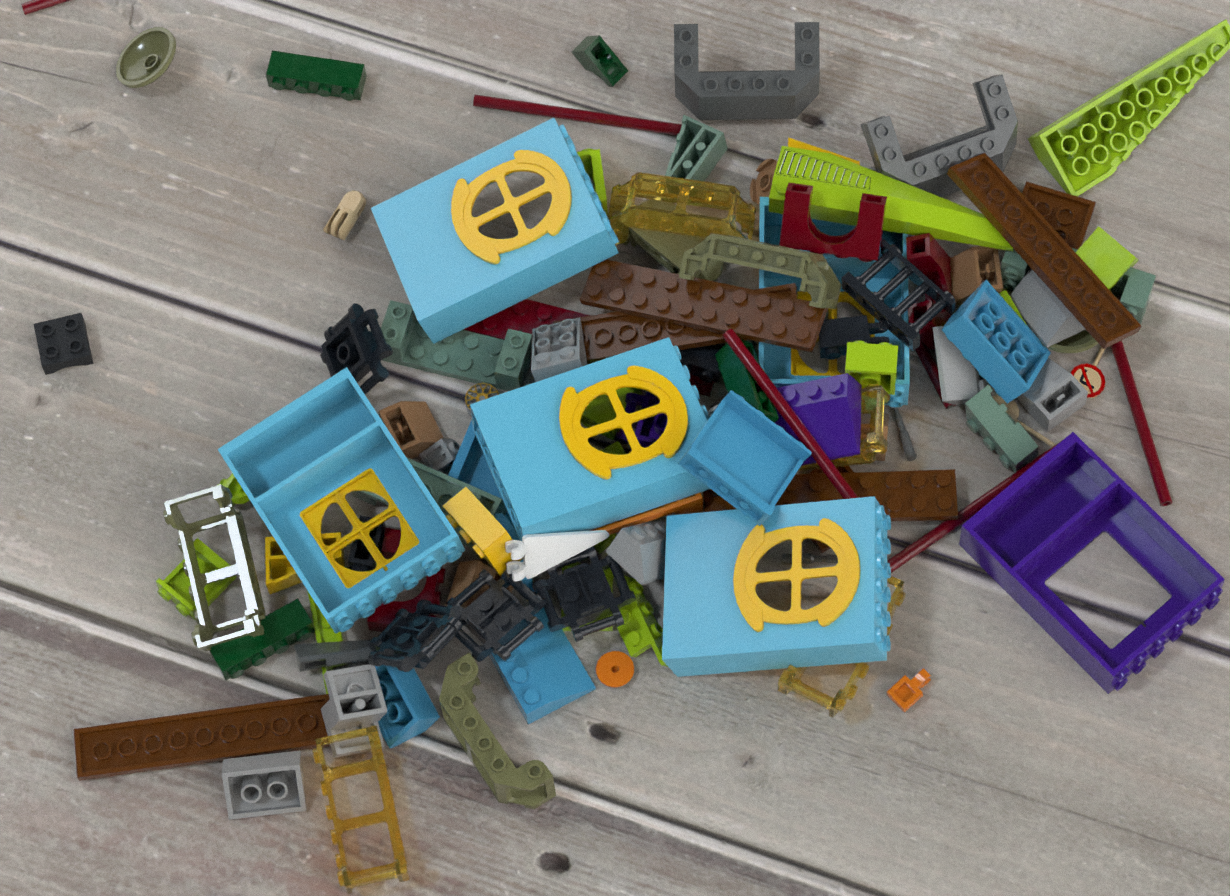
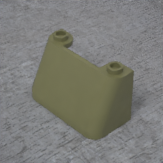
(662, 246)

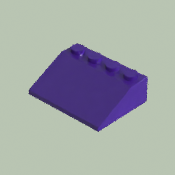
(830, 413)

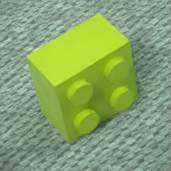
(872, 364)

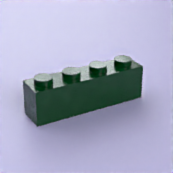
(316, 75)
(741, 381)
(281, 630)

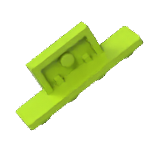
(640, 626)

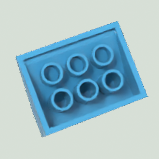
(996, 342)
(543, 673)

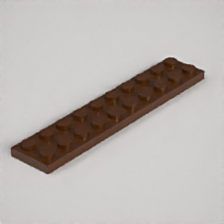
(1044, 250)
(704, 304)
(621, 332)
(904, 494)
(199, 737)

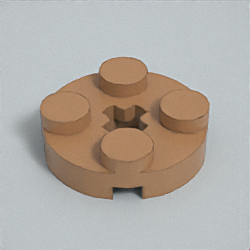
(762, 185)

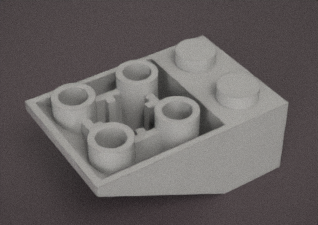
(557, 349)
(1053, 396)

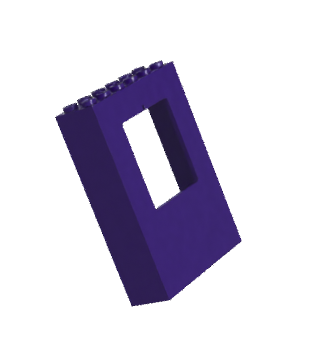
(1050, 519)

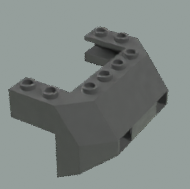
(747, 93)
(929, 166)

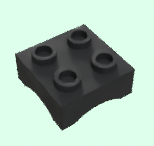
(63, 343)

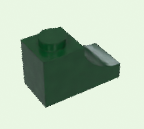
(600, 59)

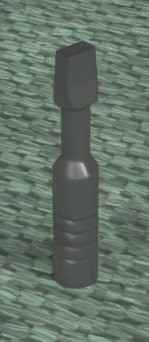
(905, 437)
(809, 558)

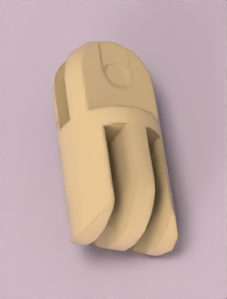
(346, 215)

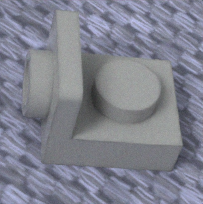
(440, 454)

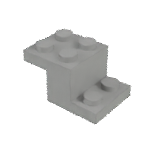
(353, 705)

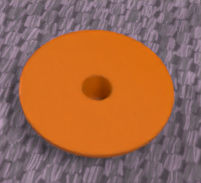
(615, 669)

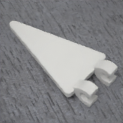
(547, 550)

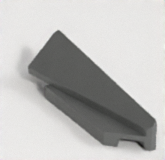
(332, 655)

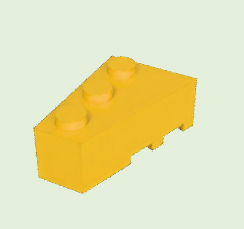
(480, 528)
(279, 570)

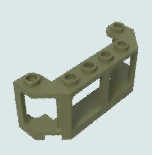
(817, 276)
(245, 568)
(505, 781)

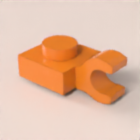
(907, 691)

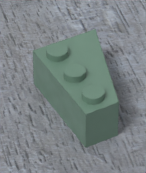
(696, 150)
(1000, 430)

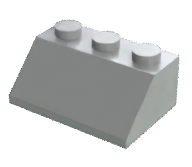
(1044, 311)
(957, 375)
(641, 550)
(264, 785)

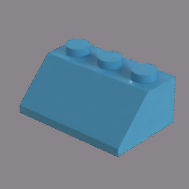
(407, 705)

